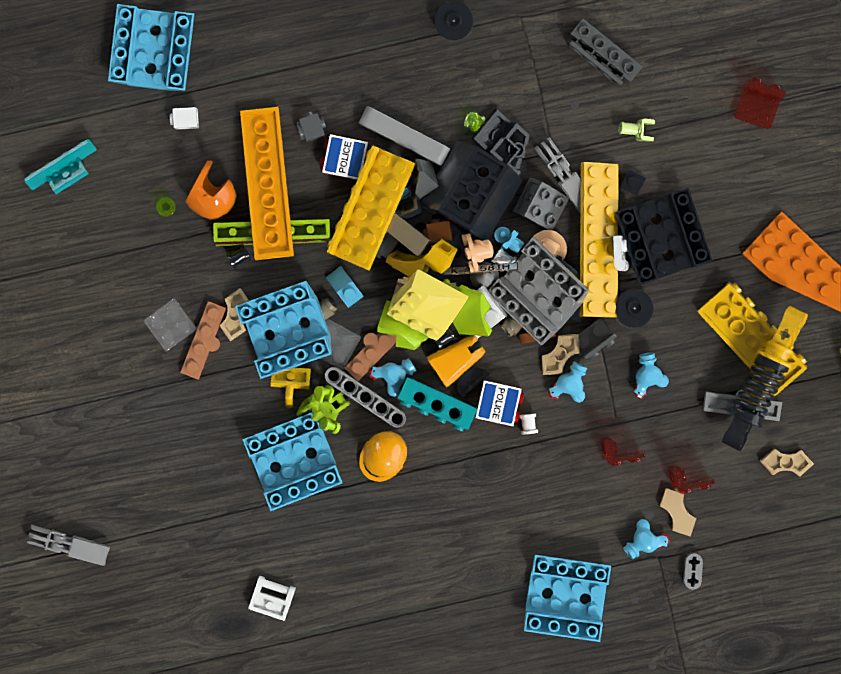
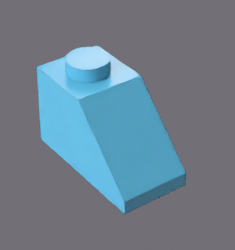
(344, 287)

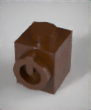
(438, 230)

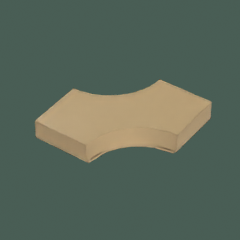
(231, 325)
(566, 347)
(795, 462)
(681, 520)

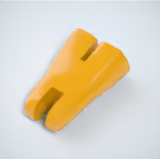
(455, 360)

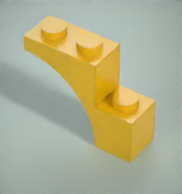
(437, 259)

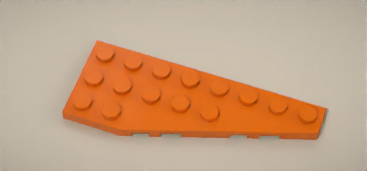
(796, 262)

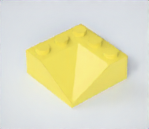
(426, 304)

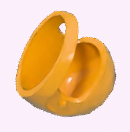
(383, 456)

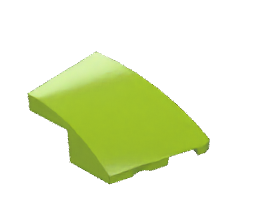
(471, 316)
(405, 335)

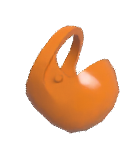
(208, 199)

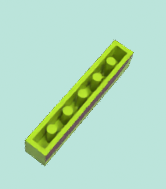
(302, 232)

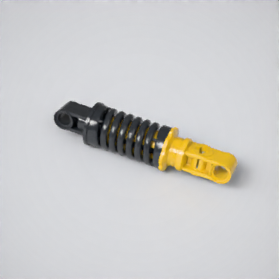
(763, 383)

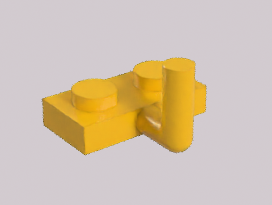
(291, 379)

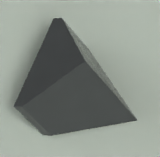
(423, 178)

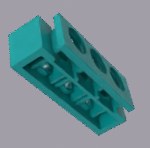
(460, 423)

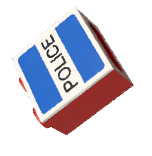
(343, 157)
(499, 403)

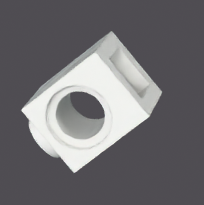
(184, 118)

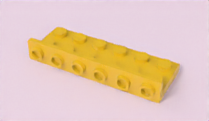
(370, 207)
(745, 329)

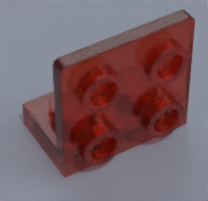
(609, 448)
(678, 477)

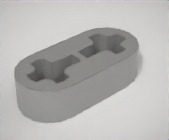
(697, 571)

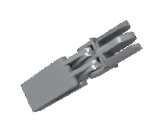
(571, 183)
(76, 546)

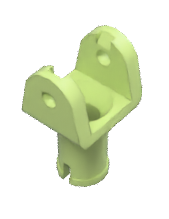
(636, 129)

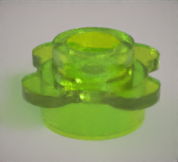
(474, 121)

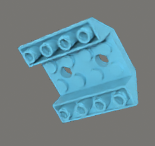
(136, 48)
(283, 315)
(298, 473)
(563, 611)

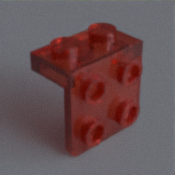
(759, 103)

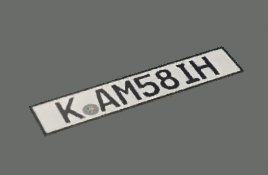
(482, 268)

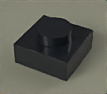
(633, 182)
(410, 207)

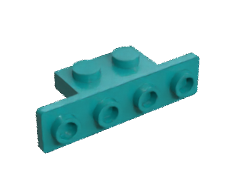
(63, 170)

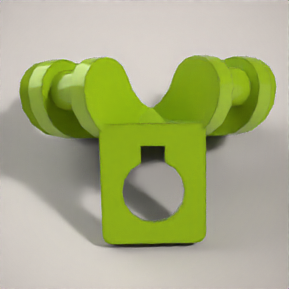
(323, 410)

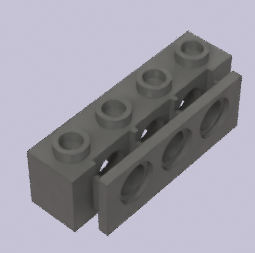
(605, 51)

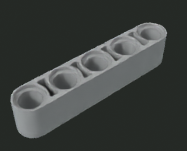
(404, 136)
(375, 398)

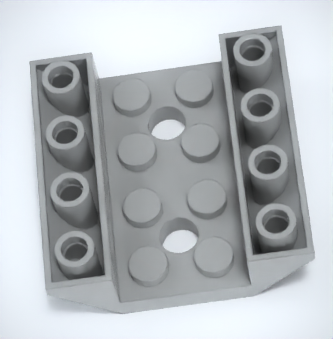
(533, 300)

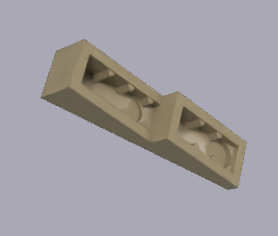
(407, 235)

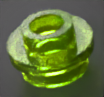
(159, 206)

